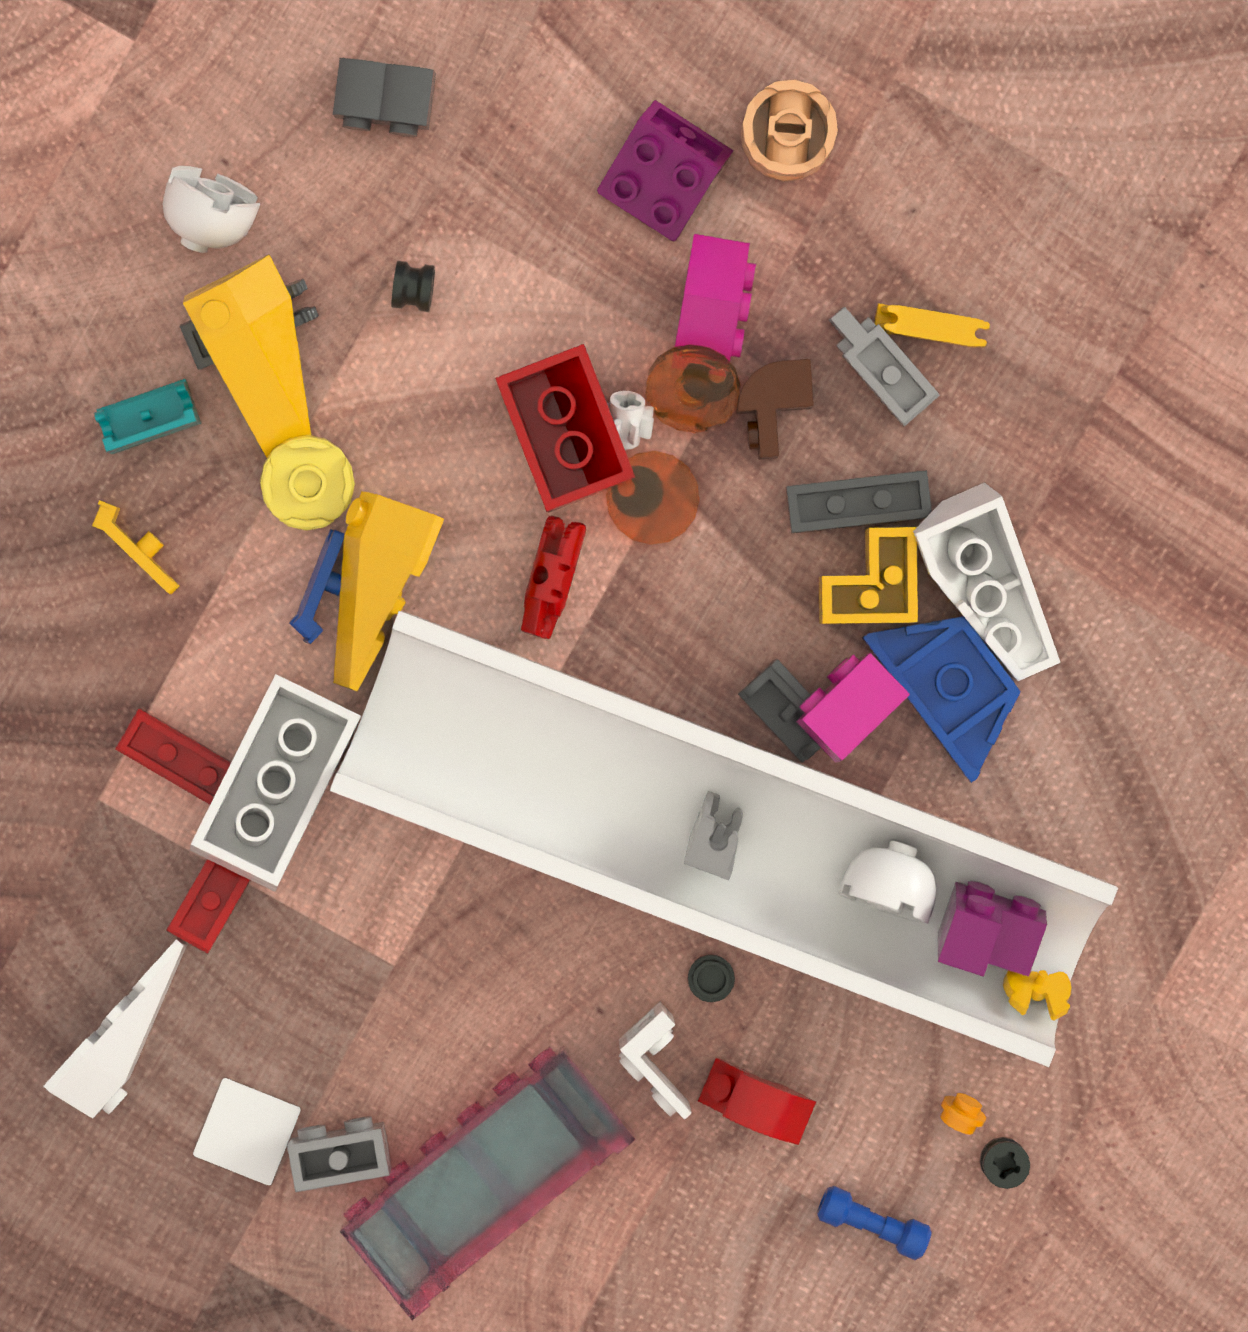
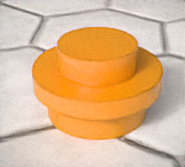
(962, 1113)

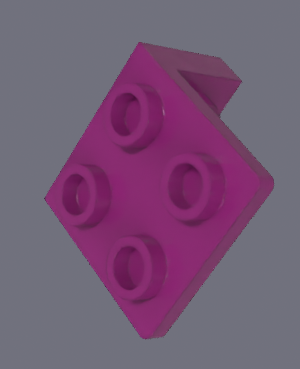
(664, 170)

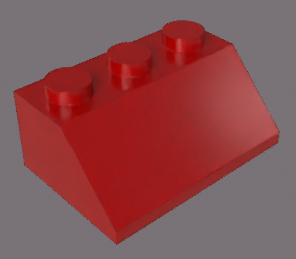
(565, 428)

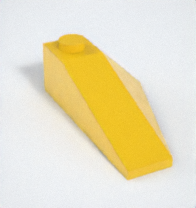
(254, 344)
(380, 552)

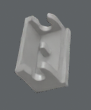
(713, 844)

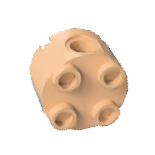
(788, 130)

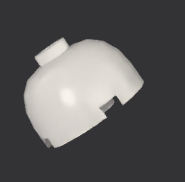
(207, 210)
(891, 882)

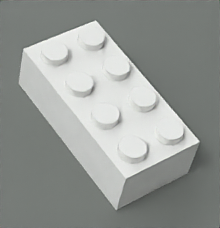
(274, 783)

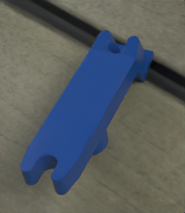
(321, 580)

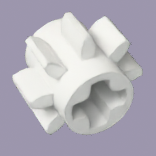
(631, 417)

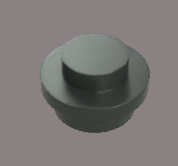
(711, 978)

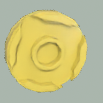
(307, 482)

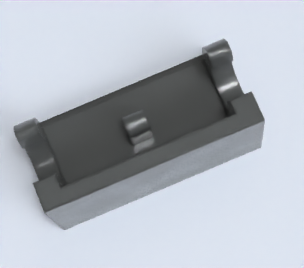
(776, 700)

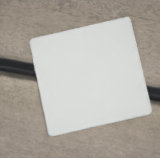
(246, 1131)

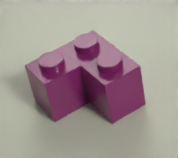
(990, 930)

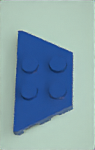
(950, 684)

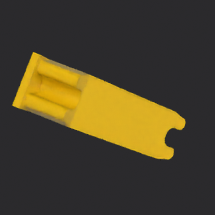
(930, 325)
(141, 551)

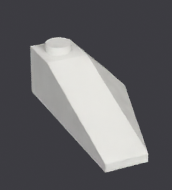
(982, 571)
(106, 1059)

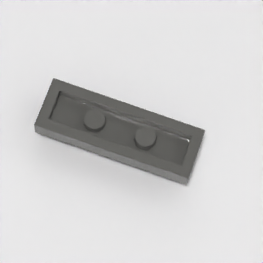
(858, 501)

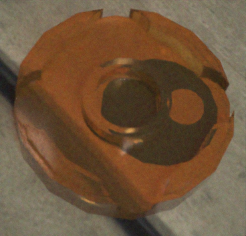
(692, 388)
(657, 501)

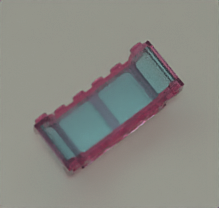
(483, 1178)

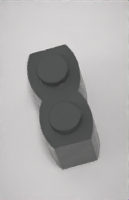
(384, 95)

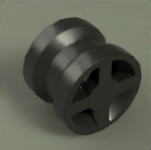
(413, 286)
(997, 1158)

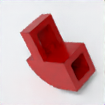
(756, 1102)

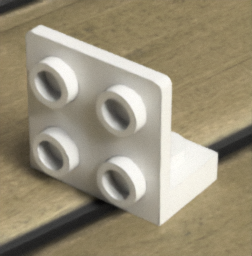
(653, 1034)

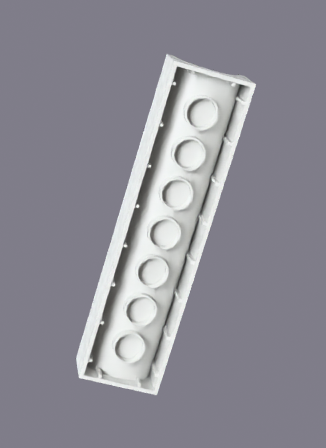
(609, 803)

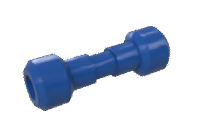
(839, 1208)

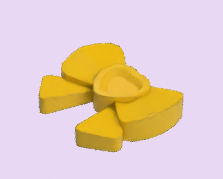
(1053, 988)

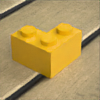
(885, 591)

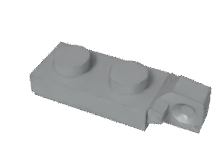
(883, 366)

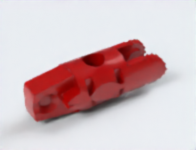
(551, 576)

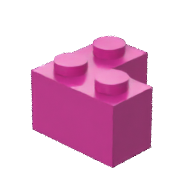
(715, 295)
(851, 706)

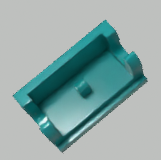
(147, 417)

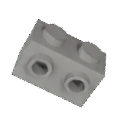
(340, 1155)

